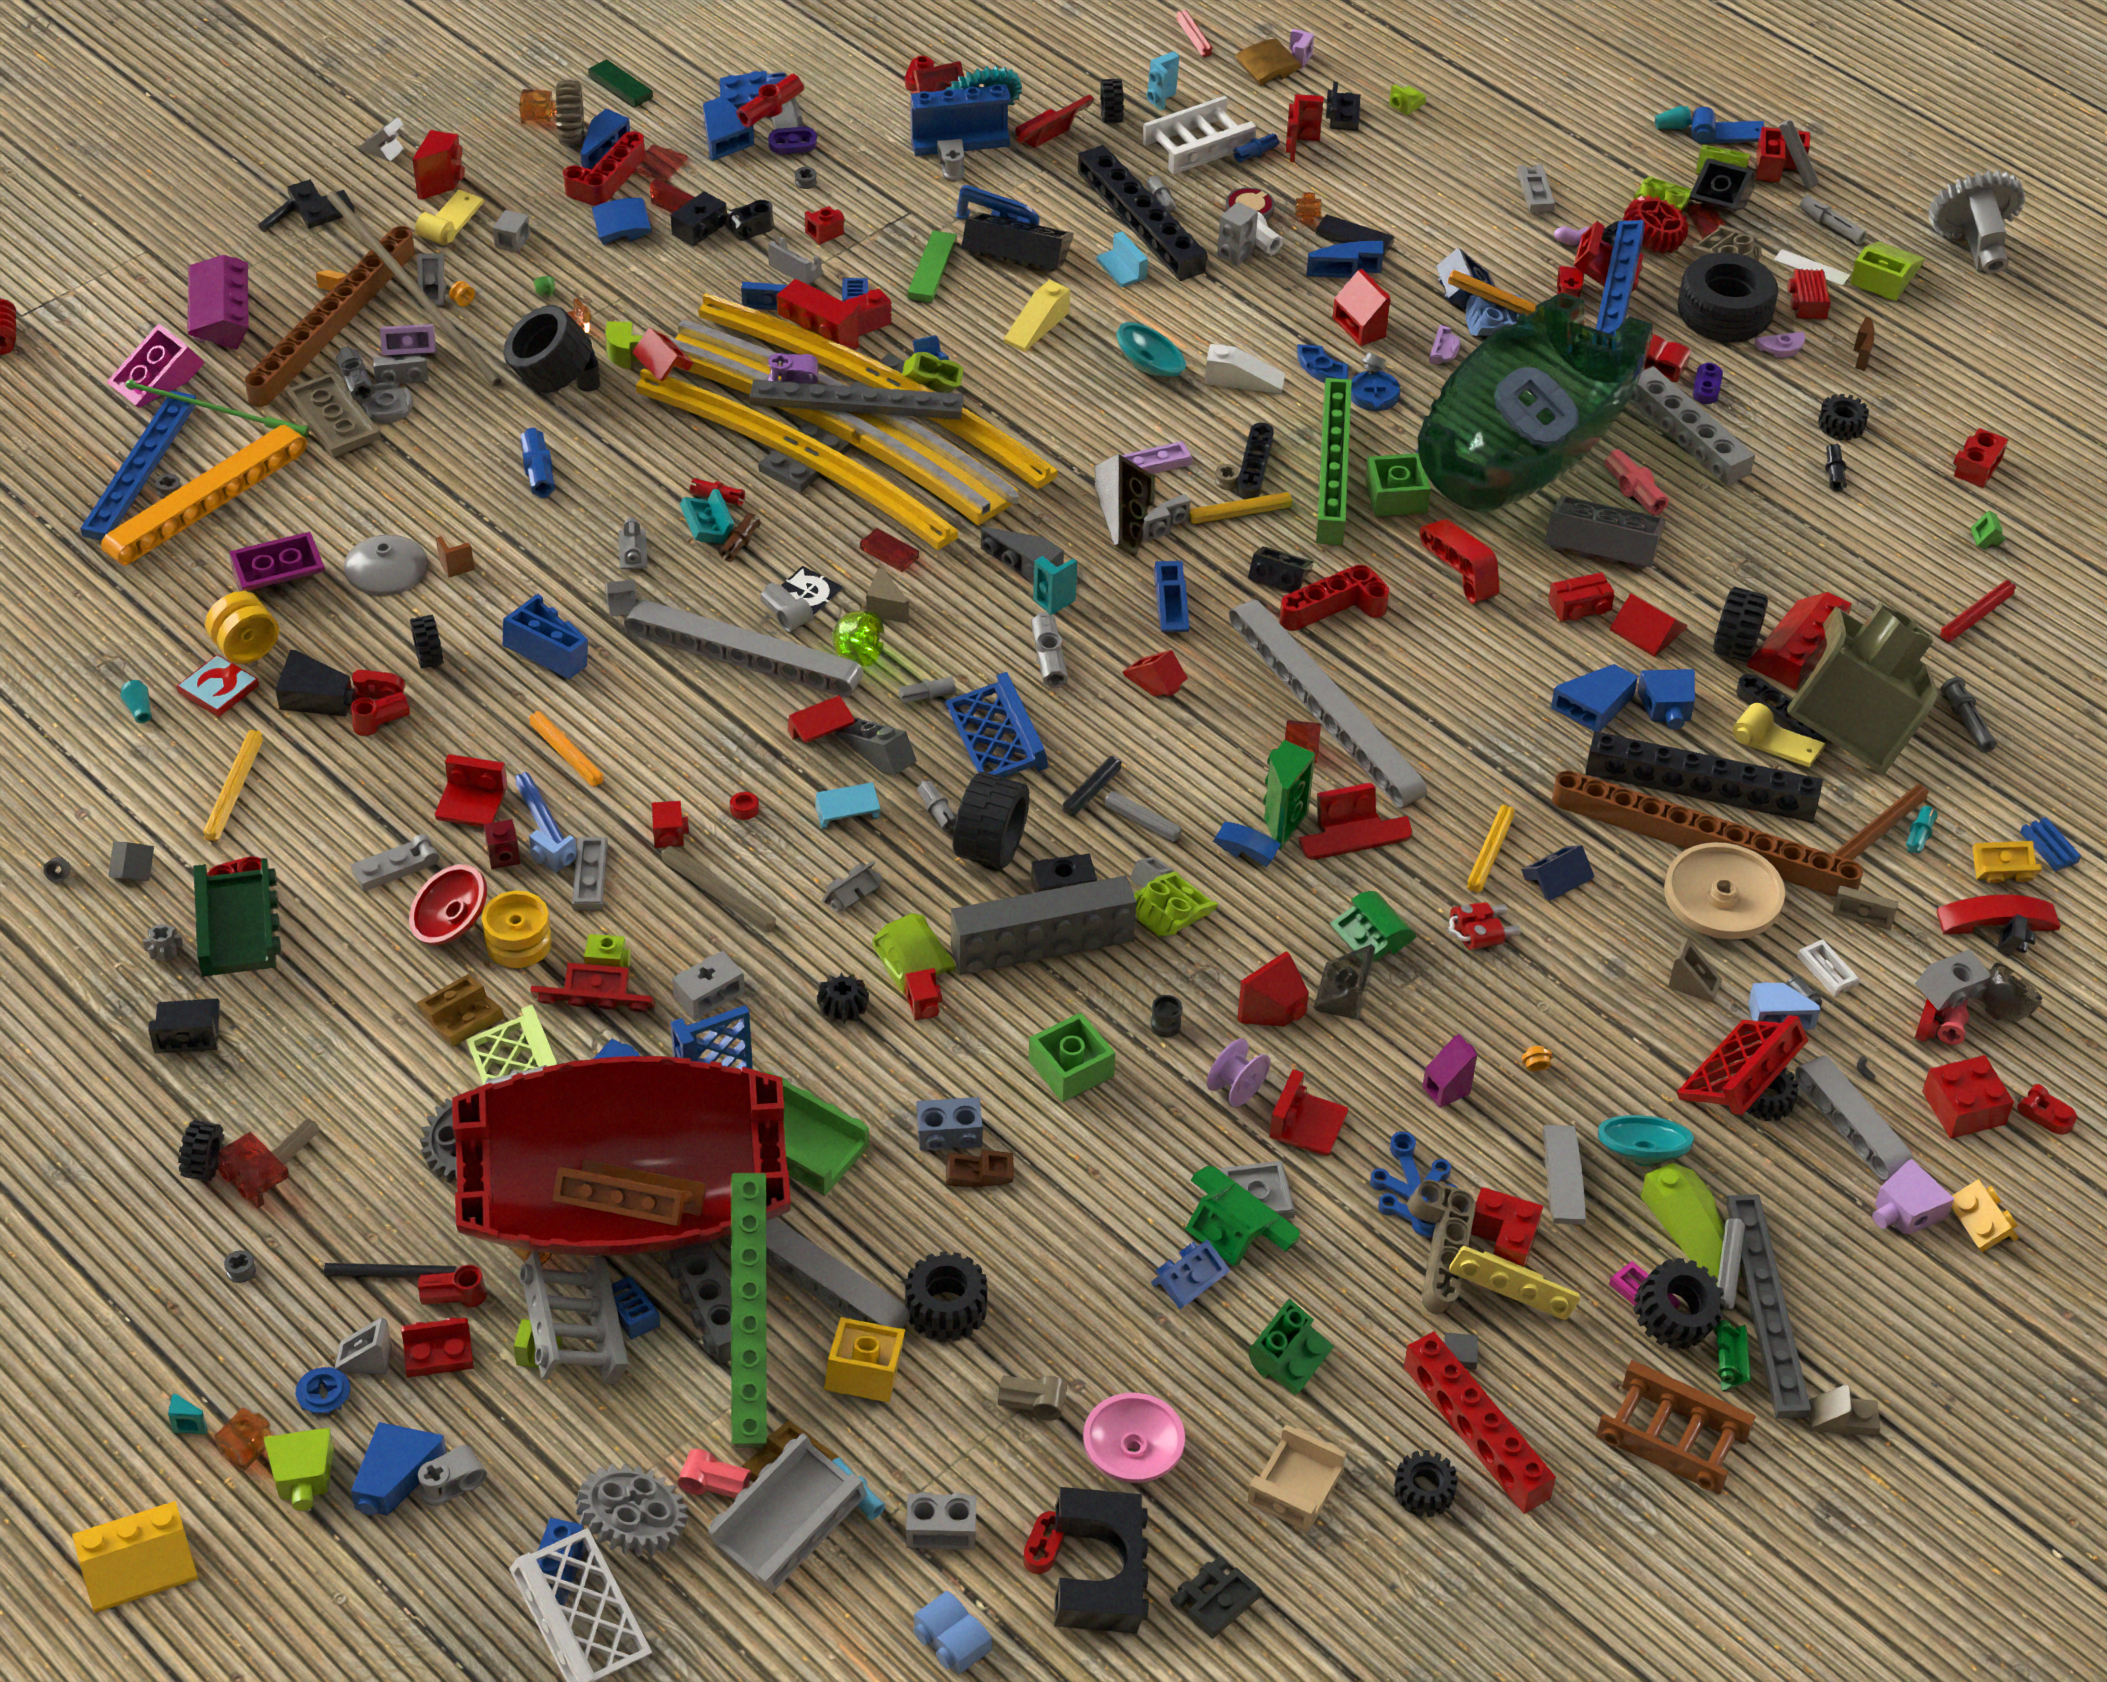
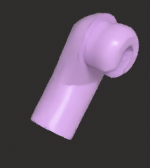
(1569, 236)

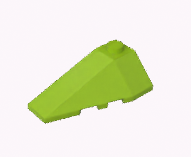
(1687, 1213)

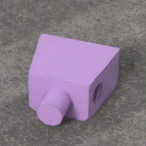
(1911, 1200)

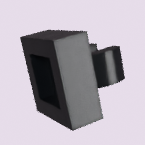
(2015, 936)

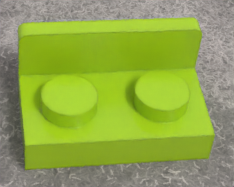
(1724, 155)

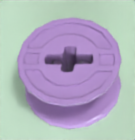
(1235, 1070)

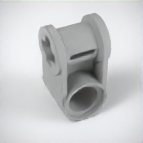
(951, 159)
(453, 1473)

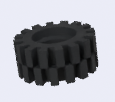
(1112, 100)
(1831, 419)
(426, 641)
(1777, 1105)
(200, 1150)
(1422, 1499)

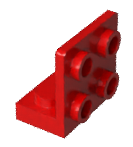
(1303, 121)
(472, 791)
(1306, 1119)

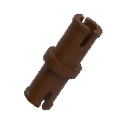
(739, 537)

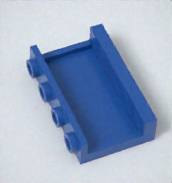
(967, 114)

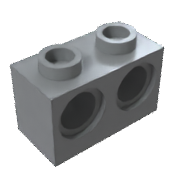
(1237, 233)
(941, 1529)

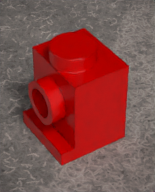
(824, 224)
(923, 994)

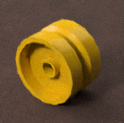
(241, 627)
(516, 929)

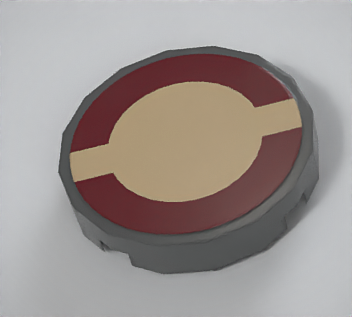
(1253, 198)

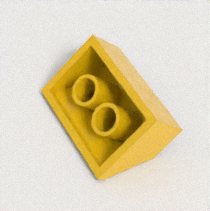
(134, 1556)

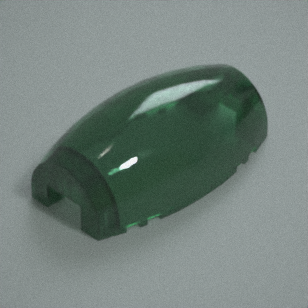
(1477, 454)

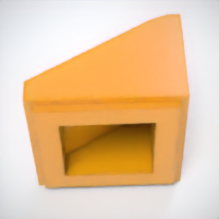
(328, 279)

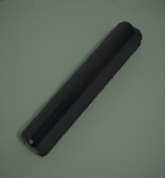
(1091, 786)

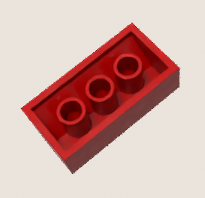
(1797, 640)

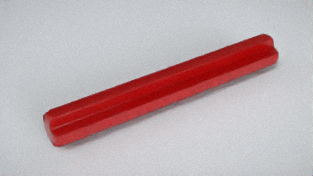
(1977, 611)

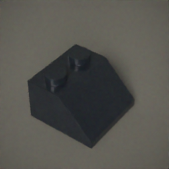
(1723, 185)

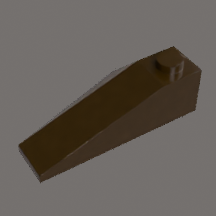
(1124, 496)

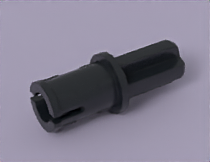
(1835, 467)

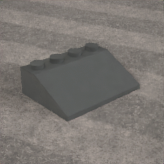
(1604, 531)

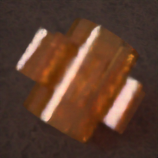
(1308, 207)

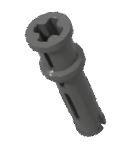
(1964, 705)

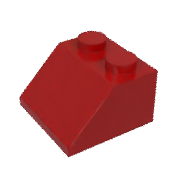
(438, 164)

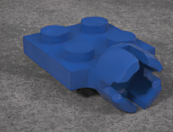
(745, 87)

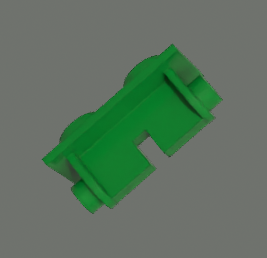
(1733, 1355)

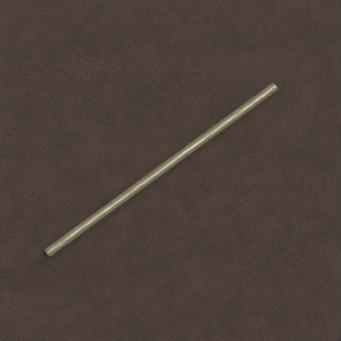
(415, 290)

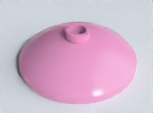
(1135, 1423)

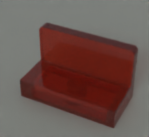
(668, 196)

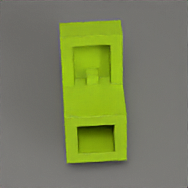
(621, 343)

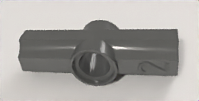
(355, 374)

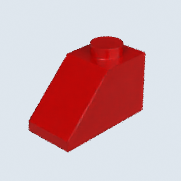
(1157, 673)

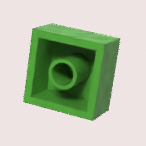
(1397, 485)
(1071, 1057)

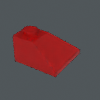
(1273, 994)

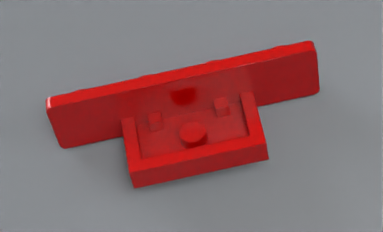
(596, 985)

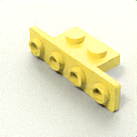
(1514, 1282)

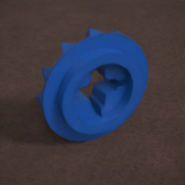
(308, 1390)

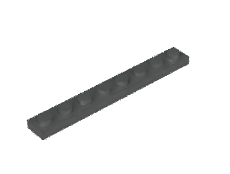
(856, 399)
(1769, 1310)

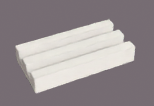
(1824, 969)

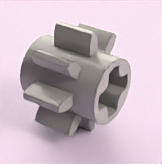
(163, 942)

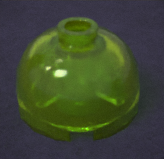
(858, 637)

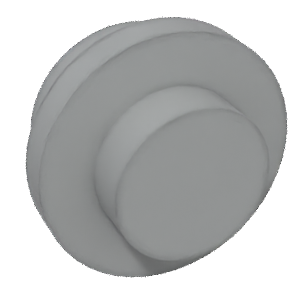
(1373, 362)

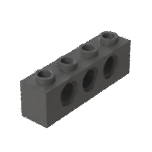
(707, 1284)

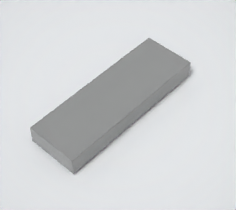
(590, 874)

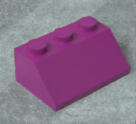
(276, 562)

